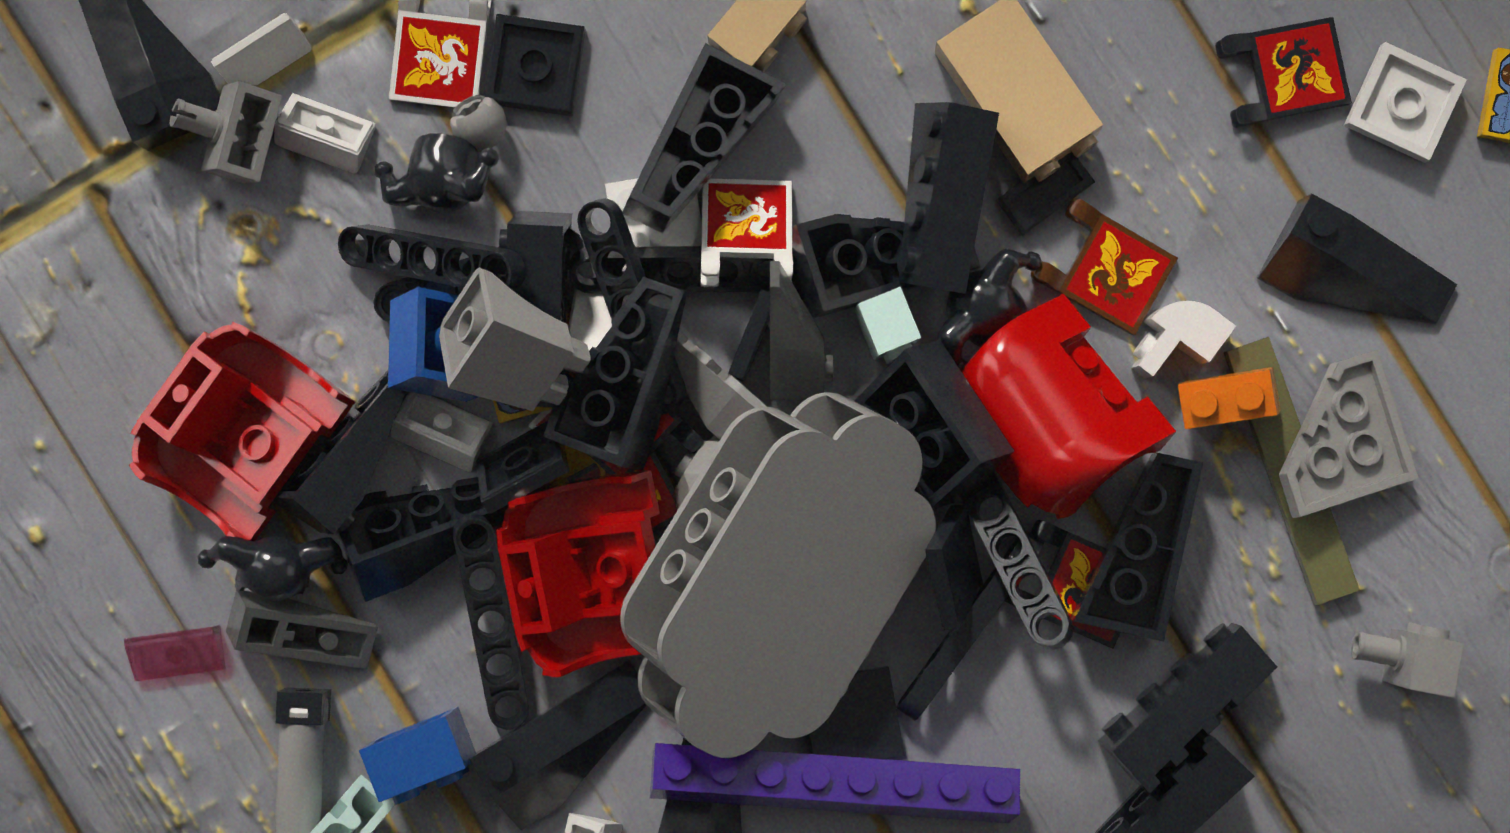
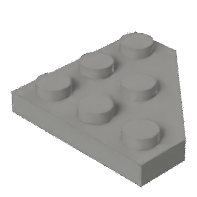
(1347, 440)

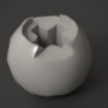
(479, 121)

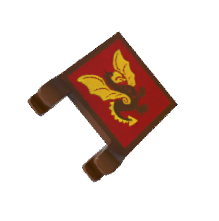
(1113, 272)

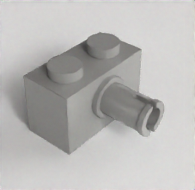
(235, 132)
(1414, 658)

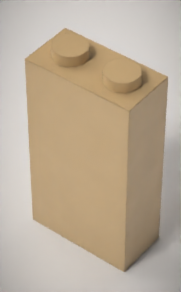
(1011, 70)

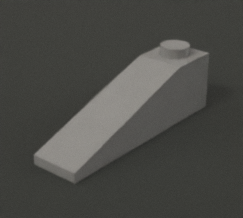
(713, 393)

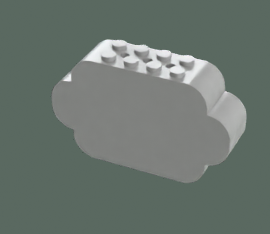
(778, 573)

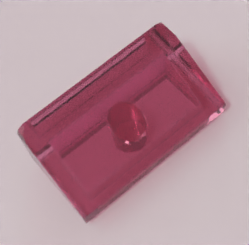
(175, 653)

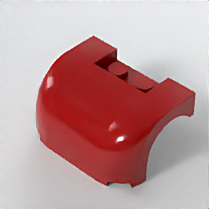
(1060, 408)
(234, 427)
(571, 563)

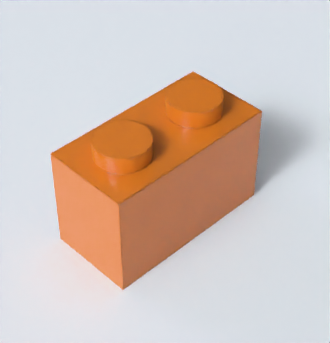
(1229, 398)

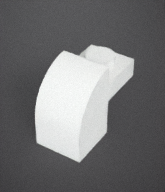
(1184, 325)

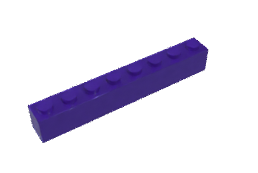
(837, 784)

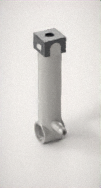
(301, 757)

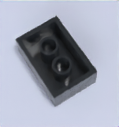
(944, 414)

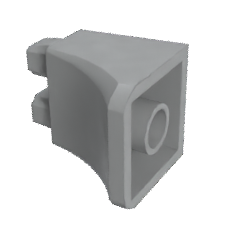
(506, 346)

